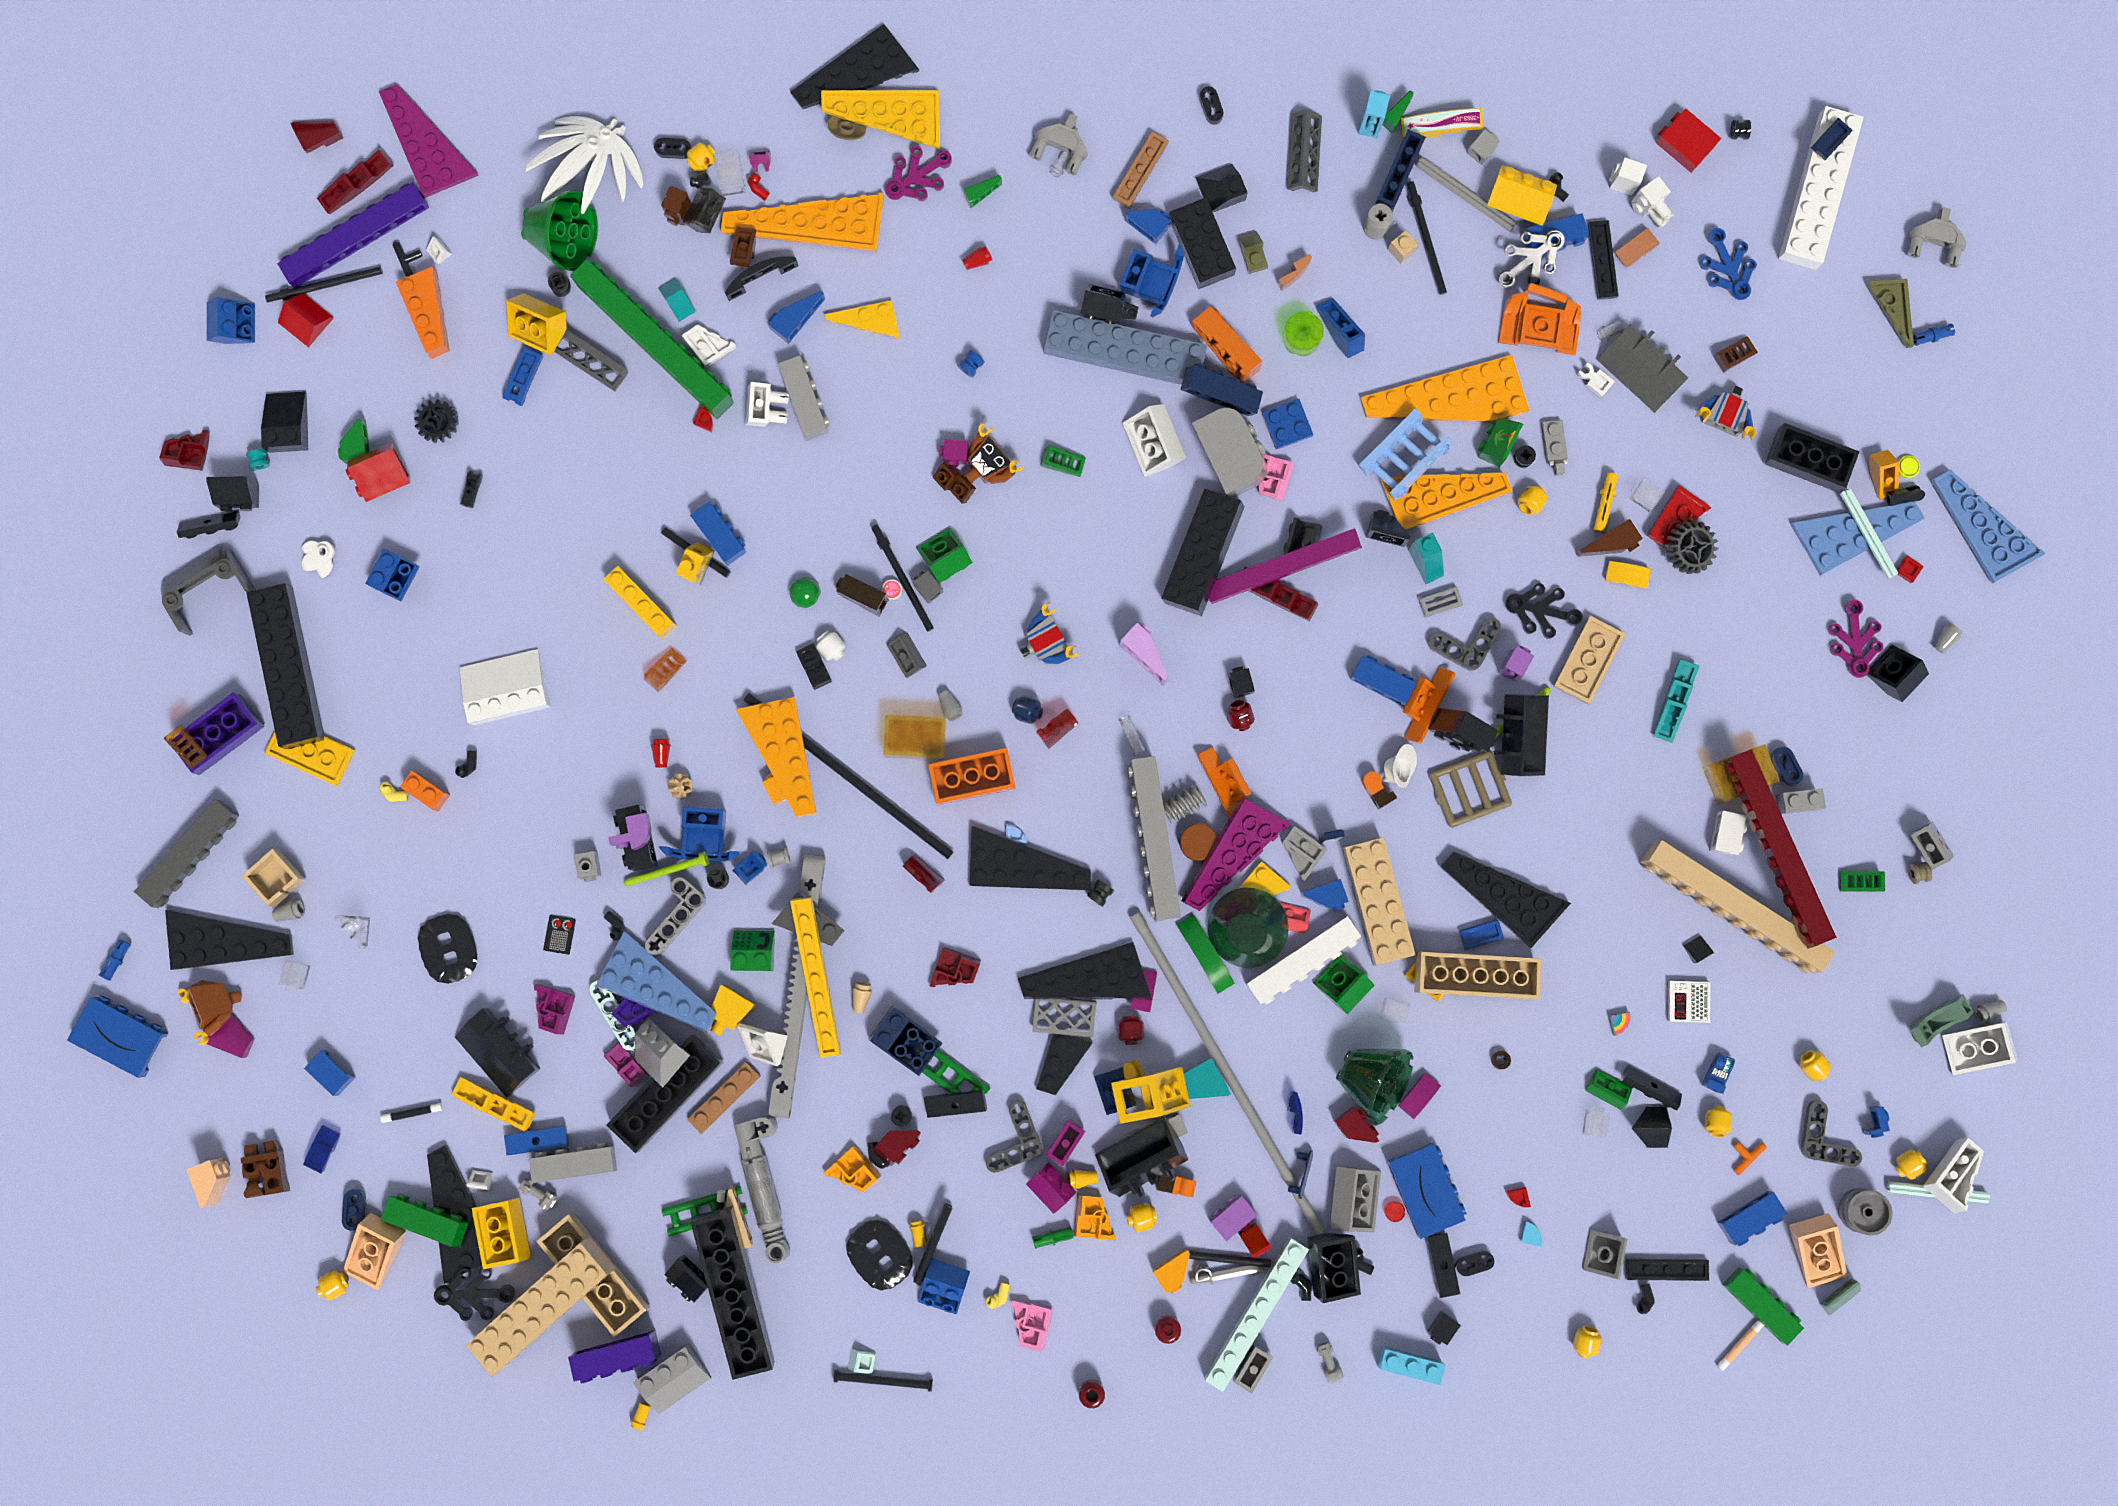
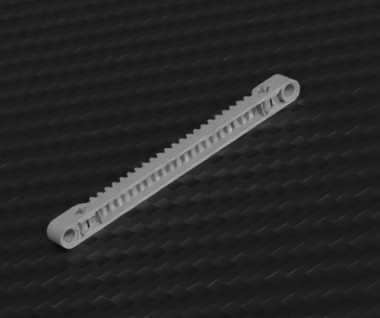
(781, 1102)

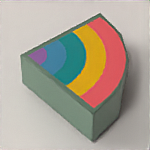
(1619, 1022)

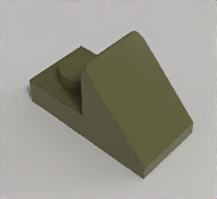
(1253, 252)

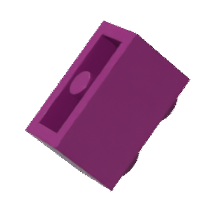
(1065, 1142)
(1051, 1188)

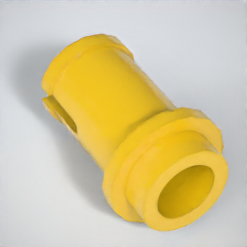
(918, 1233)
(640, 1417)

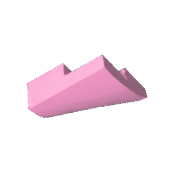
(1277, 477)
(1032, 1324)

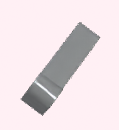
(672, 919)

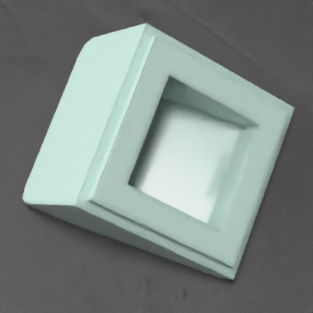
(861, 1361)

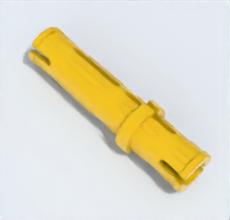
(1600, 524)

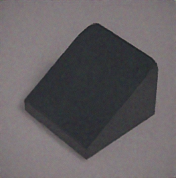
(1698, 949)

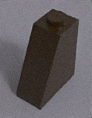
(862, 594)

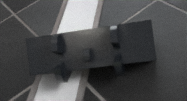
(1524, 735)
(497, 1051)
(1141, 1158)

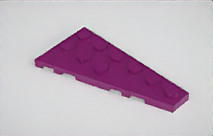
(429, 153)
(1237, 846)

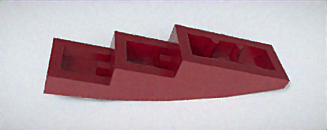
(355, 182)
(1286, 599)

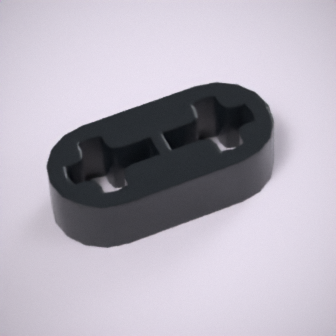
(1216, 104)
(671, 144)
(1476, 1268)

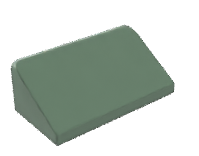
(1841, 1296)

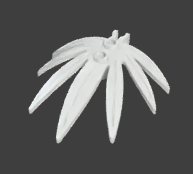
(594, 144)

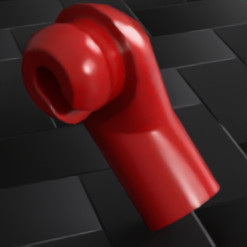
(756, 188)

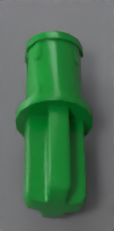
(1052, 1237)

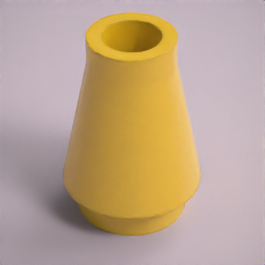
(1082, 1178)

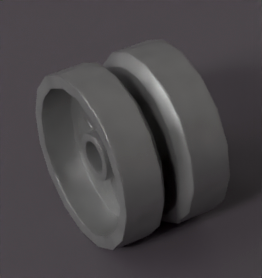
(1877, 1208)

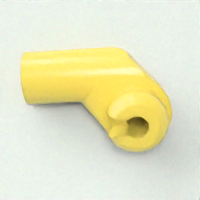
(391, 794)
(999, 1298)

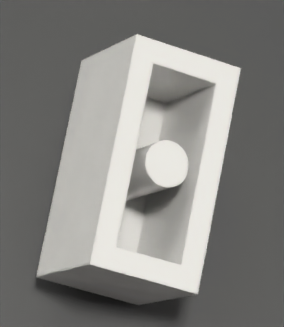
(1627, 176)
(1729, 833)

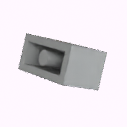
(1801, 801)
(1932, 845)
(1252, 1368)

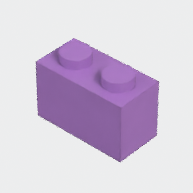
(1516, 663)
(1232, 1217)

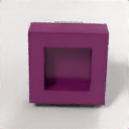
(760, 157)

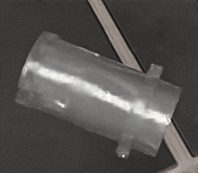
(1057, 168)
(1605, 333)

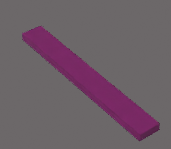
(1285, 565)

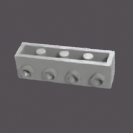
(803, 398)
(572, 1164)

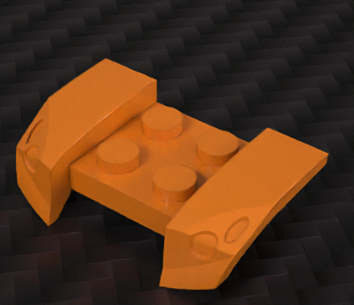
(1540, 325)

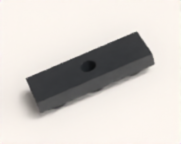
(208, 525)
(1652, 1088)
(944, 1104)
(1445, 1277)

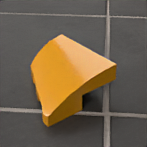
(854, 1170)
(1092, 1219)

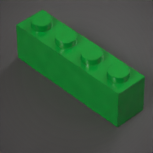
(424, 1221)
(1763, 1306)

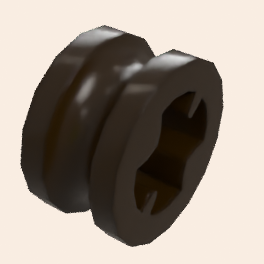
(1500, 1054)

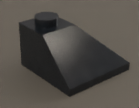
(1222, 187)
(1387, 529)

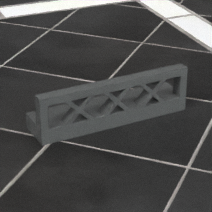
(1301, 150)
(597, 356)

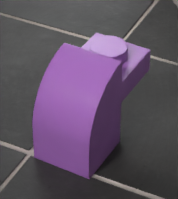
(638, 832)

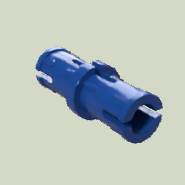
(1933, 334)
(114, 960)

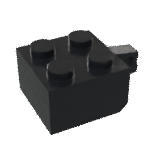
(1107, 305)

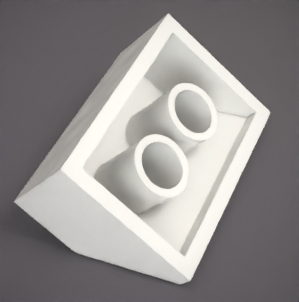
(1154, 439)

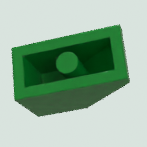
(354, 442)

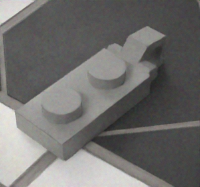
(1555, 445)

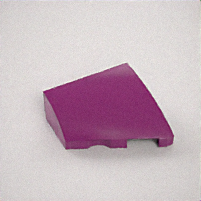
(553, 1009)
(232, 1038)

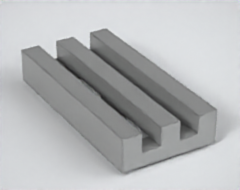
(1424, 607)

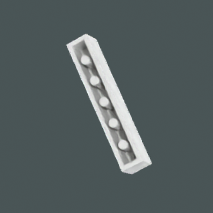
(1303, 960)

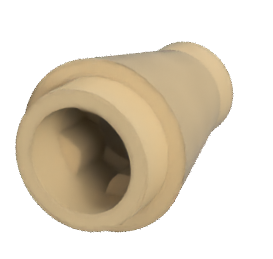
(861, 996)

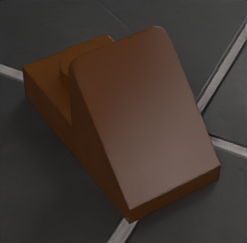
(743, 247)

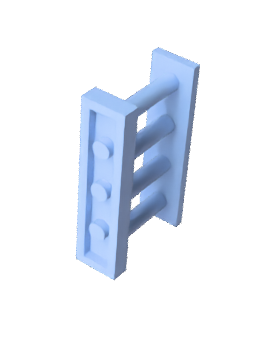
(1398, 436)

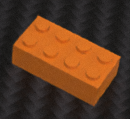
(971, 776)

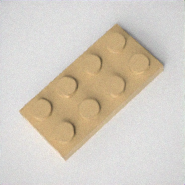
(1589, 660)

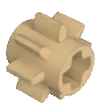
(679, 785)

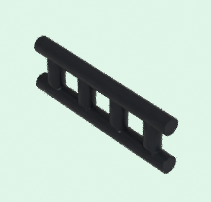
(932, 1244)

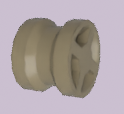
(1920, 872)

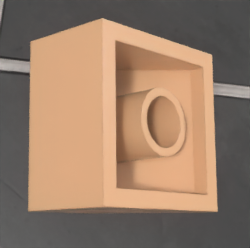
(209, 1181)

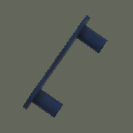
(1300, 1190)

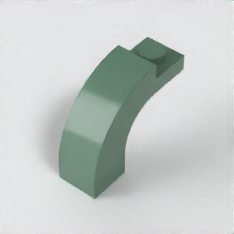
(1939, 1019)

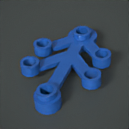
(1729, 268)

